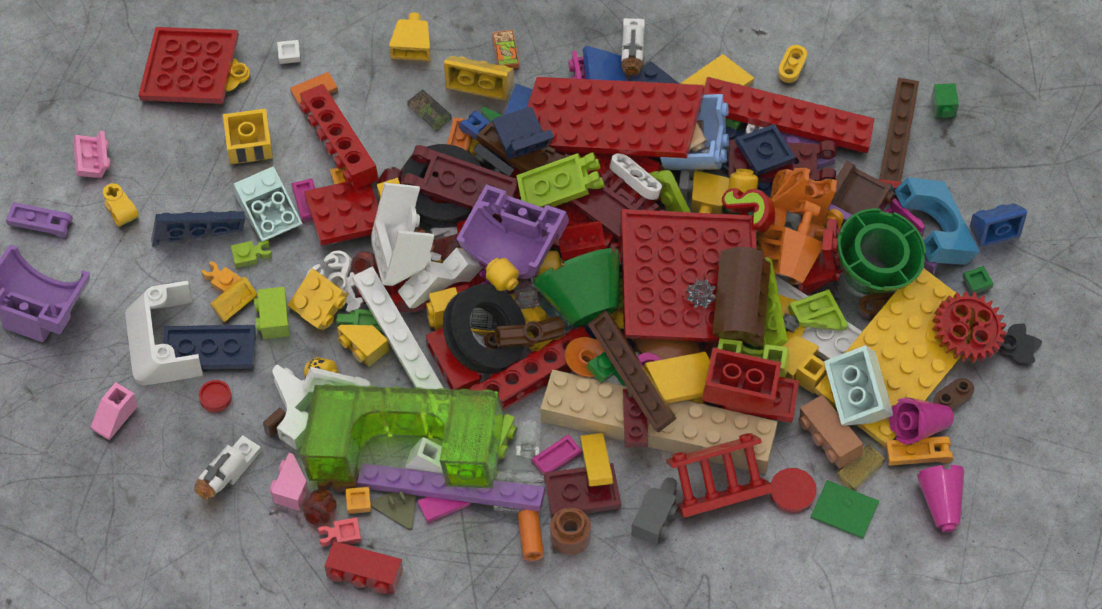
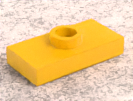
(233, 299)

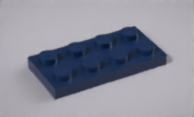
(215, 344)

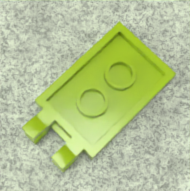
(560, 181)

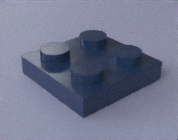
(765, 149)

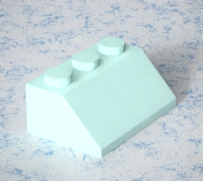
(858, 387)

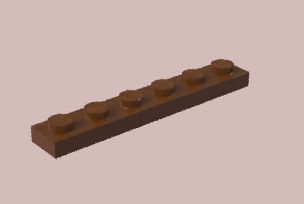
(899, 130)
(632, 371)

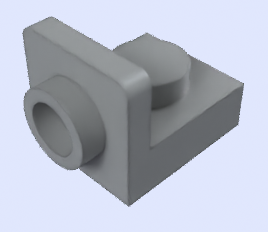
(686, 182)

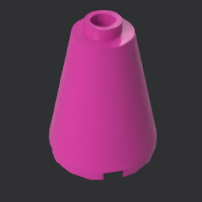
(919, 419)
(943, 494)

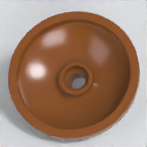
(667, 348)

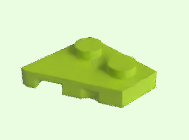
(818, 312)

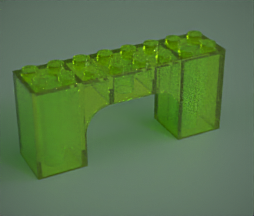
(351, 416)

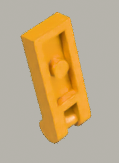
(919, 452)

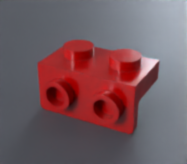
(581, 239)

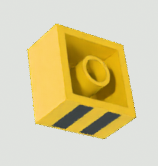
(247, 136)

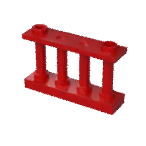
(735, 492)

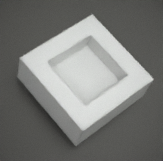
(288, 51)

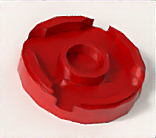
(793, 490)

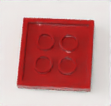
(341, 212)

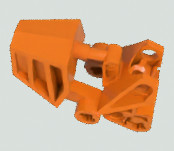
(793, 250)

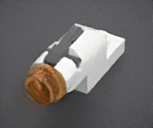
(632, 46)
(226, 467)

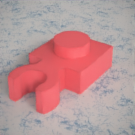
(345, 532)

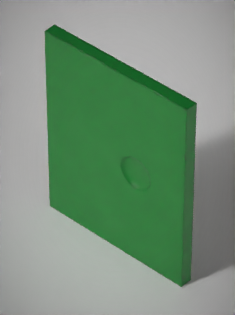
(844, 509)

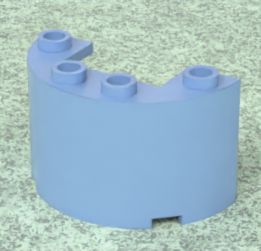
(713, 113)

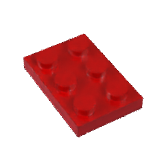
(784, 402)

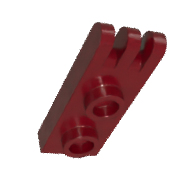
(634, 423)

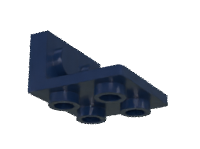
(521, 133)

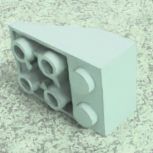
(266, 204)

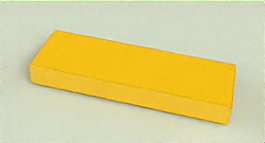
(596, 459)

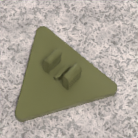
(398, 507)

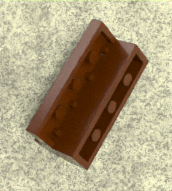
(742, 295)

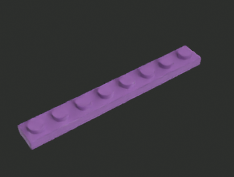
(433, 485)

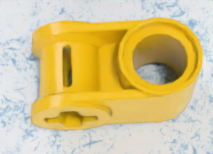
(119, 205)

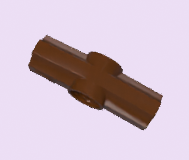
(517, 334)

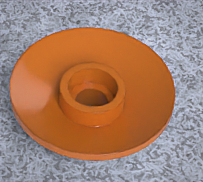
(580, 350)

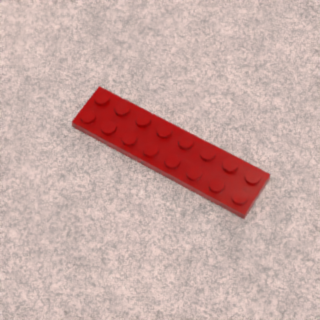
(794, 115)

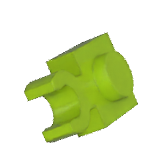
(247, 254)

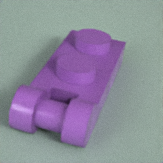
(39, 219)

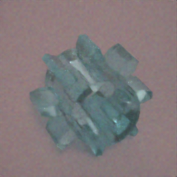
(698, 299)

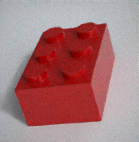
(741, 381)

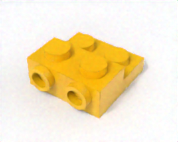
(318, 300)

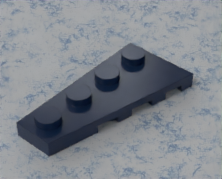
(197, 225)

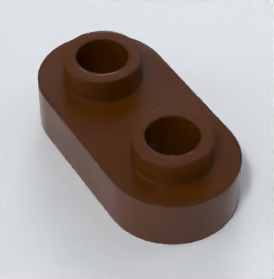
(874, 301)
(954, 394)

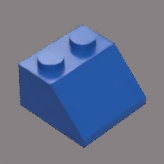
(998, 224)

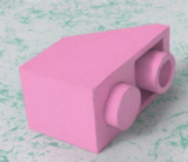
(113, 411)
(291, 486)

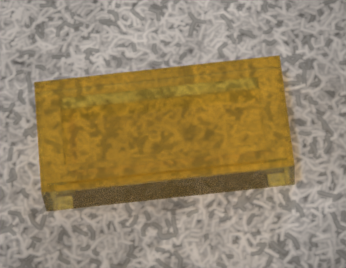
(861, 468)

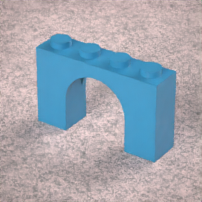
(955, 242)

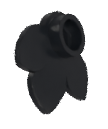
(1022, 344)

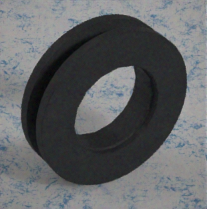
(433, 213)
(459, 334)

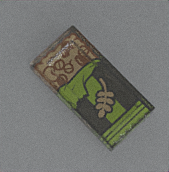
(429, 110)

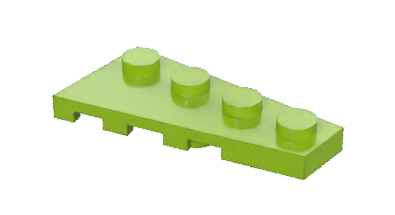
(775, 329)

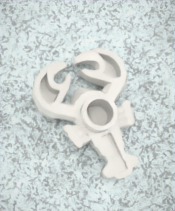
(341, 278)

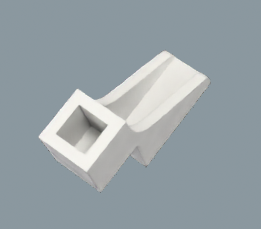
(437, 276)
(296, 400)

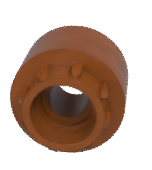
(570, 542)

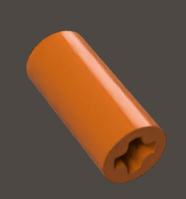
(530, 535)

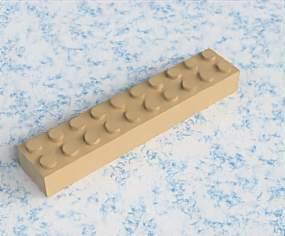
(598, 408)

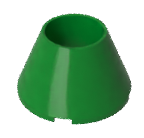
(889, 239)
(583, 286)

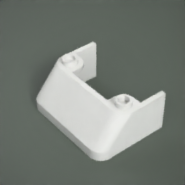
(395, 244)
(154, 362)

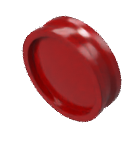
(215, 396)

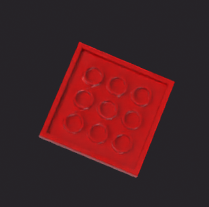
(188, 65)

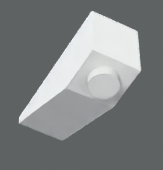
(425, 457)

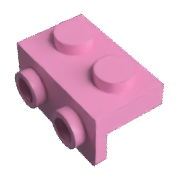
(91, 155)

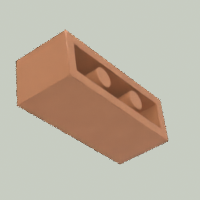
(824, 425)

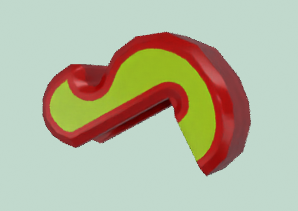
(751, 201)

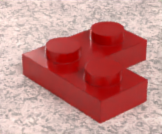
(830, 242)

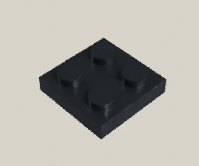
(484, 155)

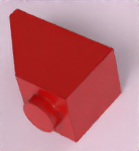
(820, 275)

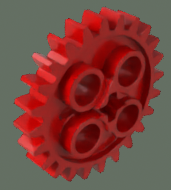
(949, 321)

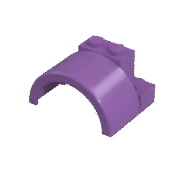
(522, 236)
(33, 302)

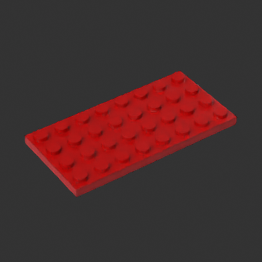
(618, 115)

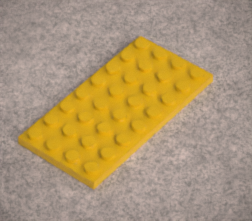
(905, 347)

